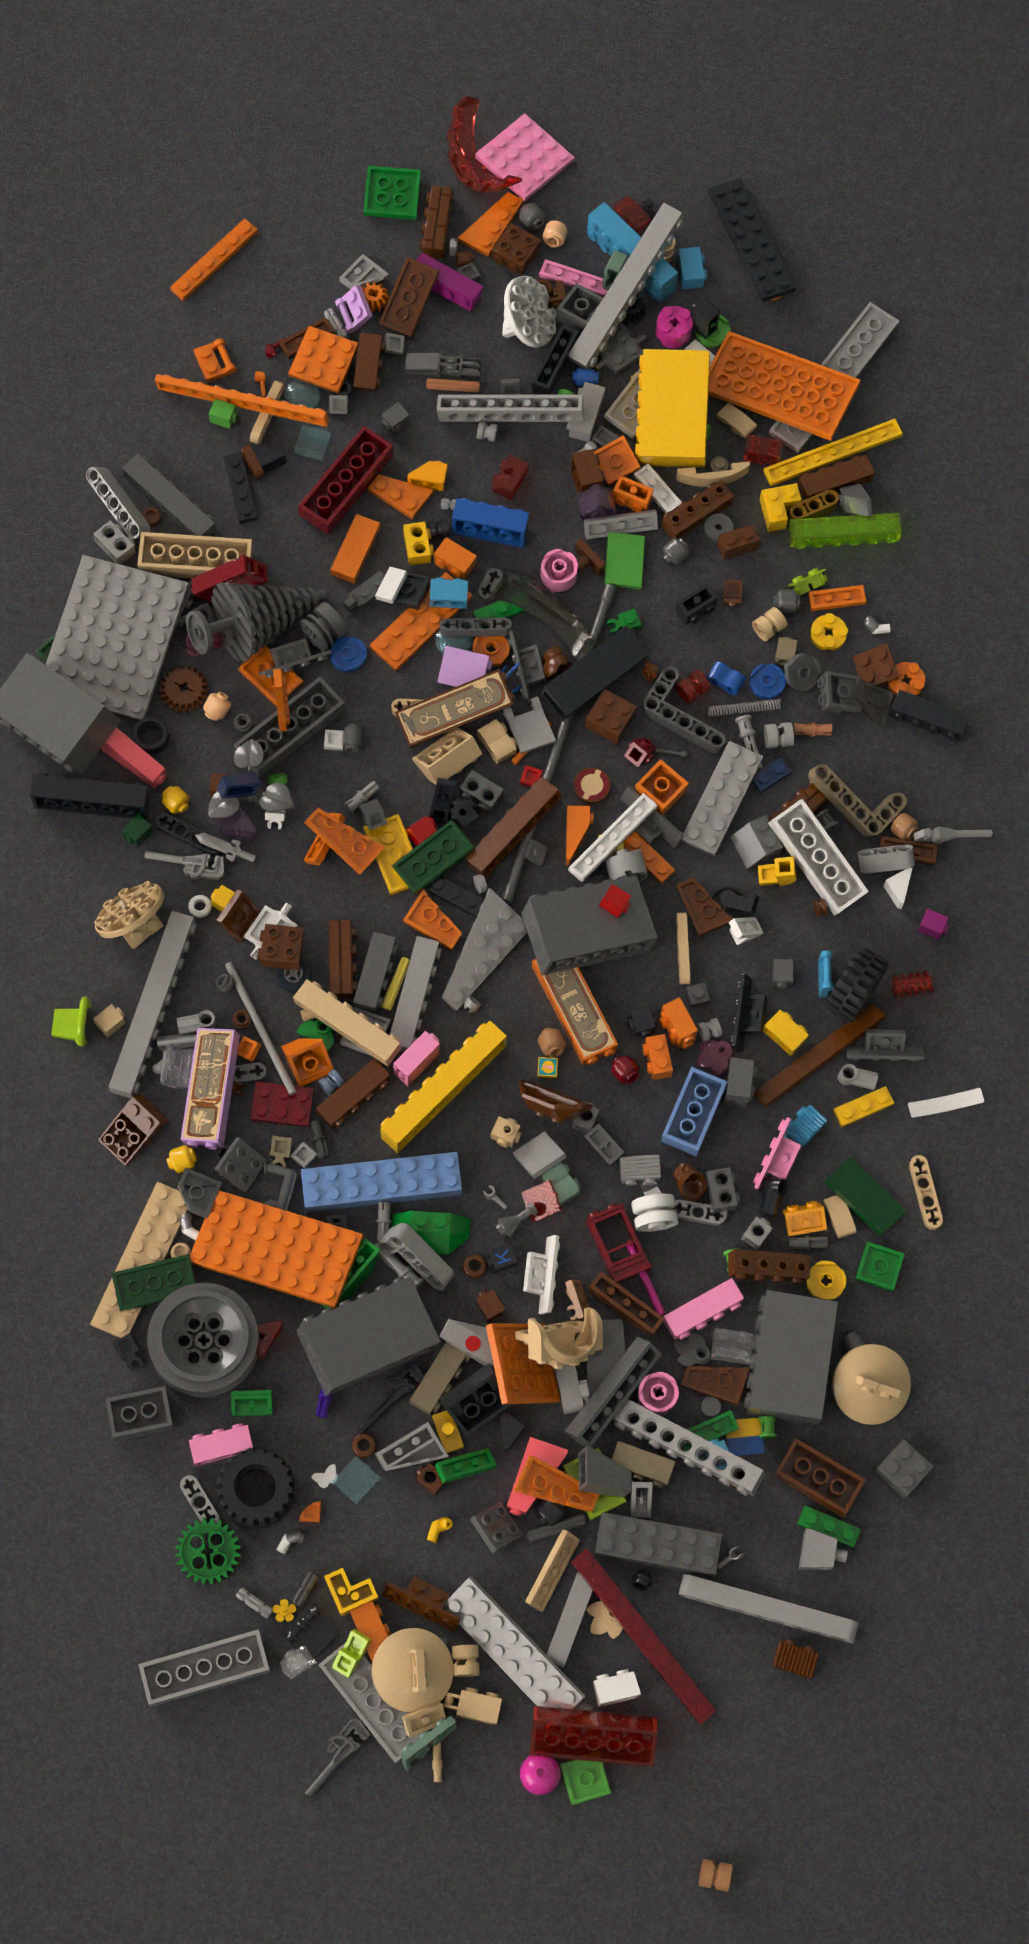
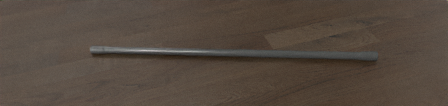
(511, 886)

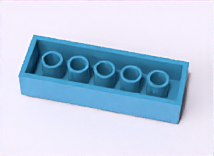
(616, 235)

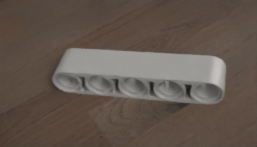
(117, 502)
(569, 1621)

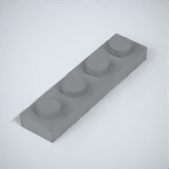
(621, 523)

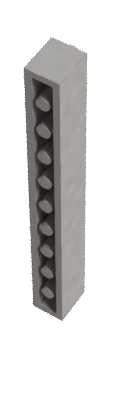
(626, 286)
(152, 1005)

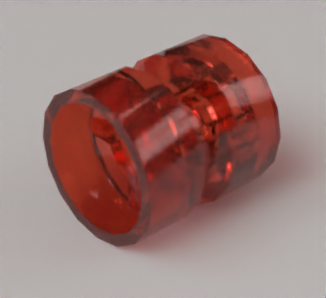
(691, 687)

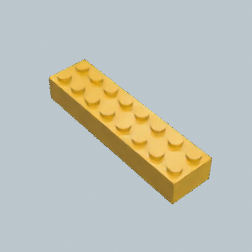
(443, 1086)

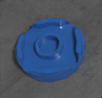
(348, 654)
(767, 681)

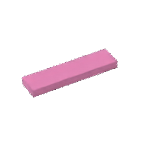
(570, 276)

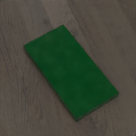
(433, 857)
(865, 1196)
(151, 1282)

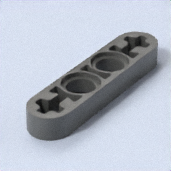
(475, 629)

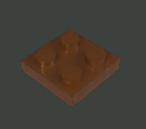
(876, 666)
(238, 915)

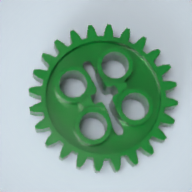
(189, 1553)

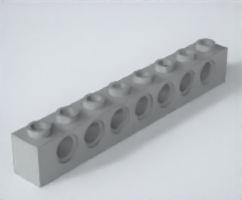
(510, 408)
(647, 1418)

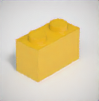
(786, 1032)

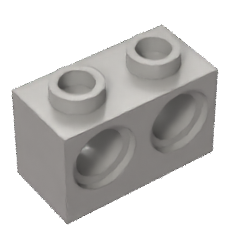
(112, 544)

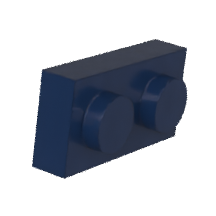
(771, 775)

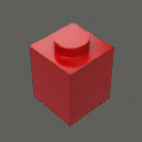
(421, 830)
(615, 901)

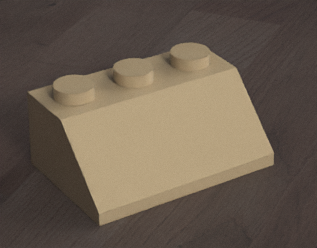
(447, 755)

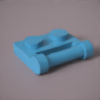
(824, 974)

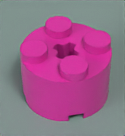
(674, 326)

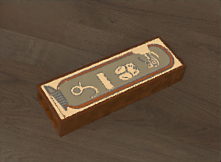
(455, 708)

